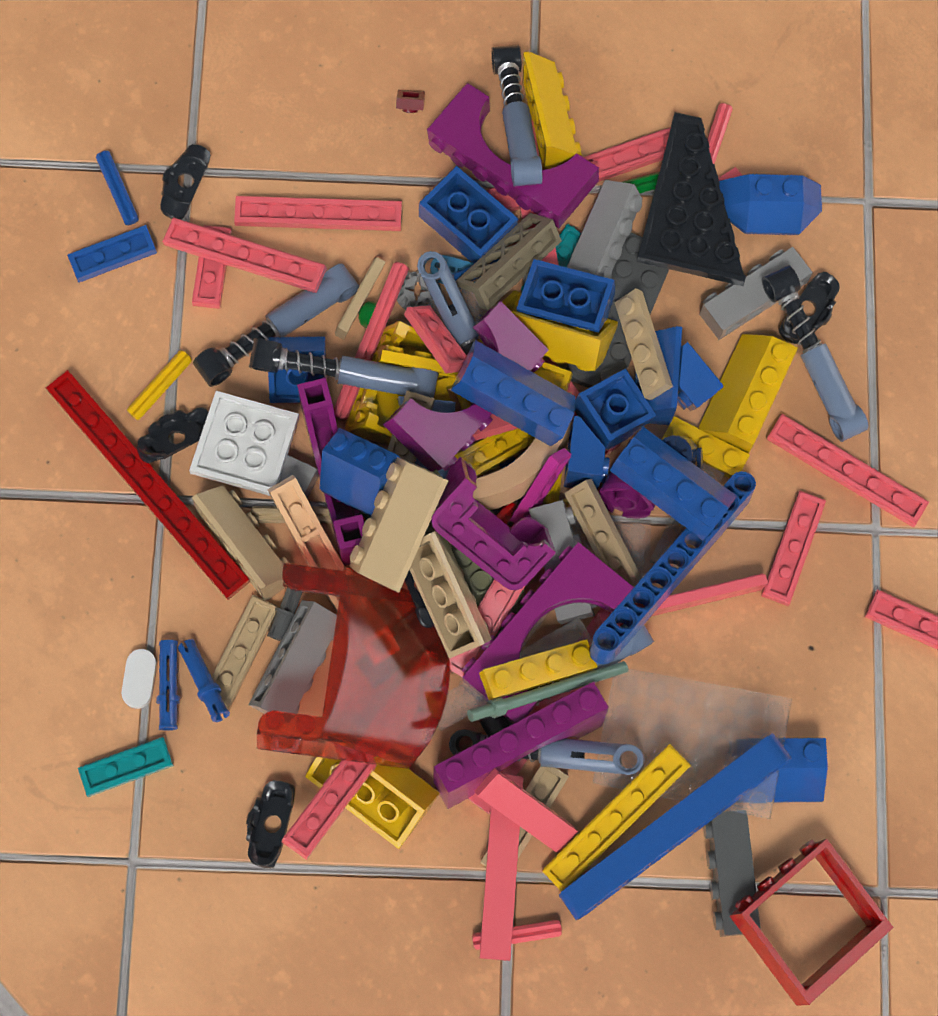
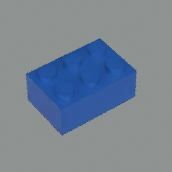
(466, 215)

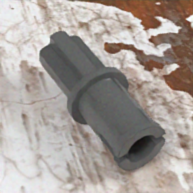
(284, 614)

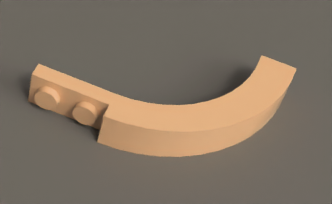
(516, 479)
(305, 528)

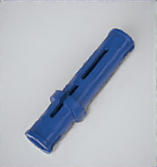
(208, 690)
(168, 720)

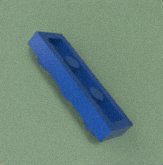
(112, 253)

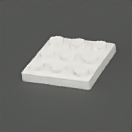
(244, 443)

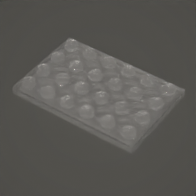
(701, 721)

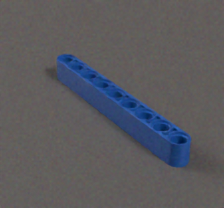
(666, 576)
(675, 826)

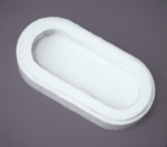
(139, 678)

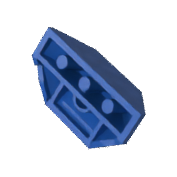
(771, 203)

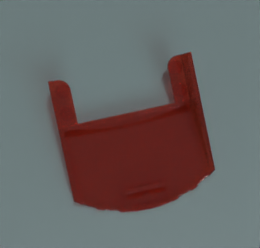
(382, 680)

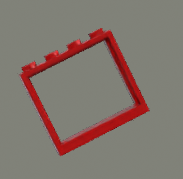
(876, 923)

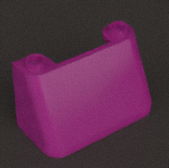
(503, 552)

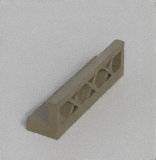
(515, 260)

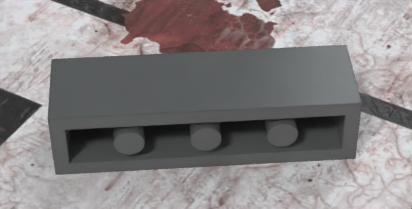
(732, 868)

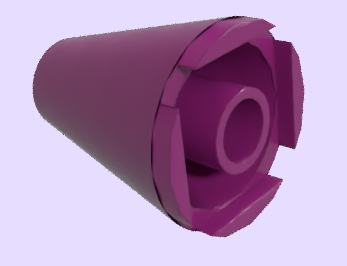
(621, 496)

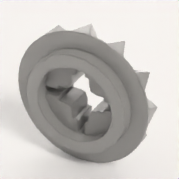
(406, 298)

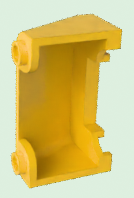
(375, 407)

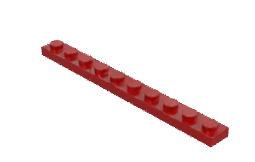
(148, 485)

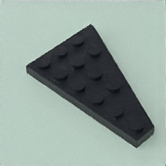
(688, 214)

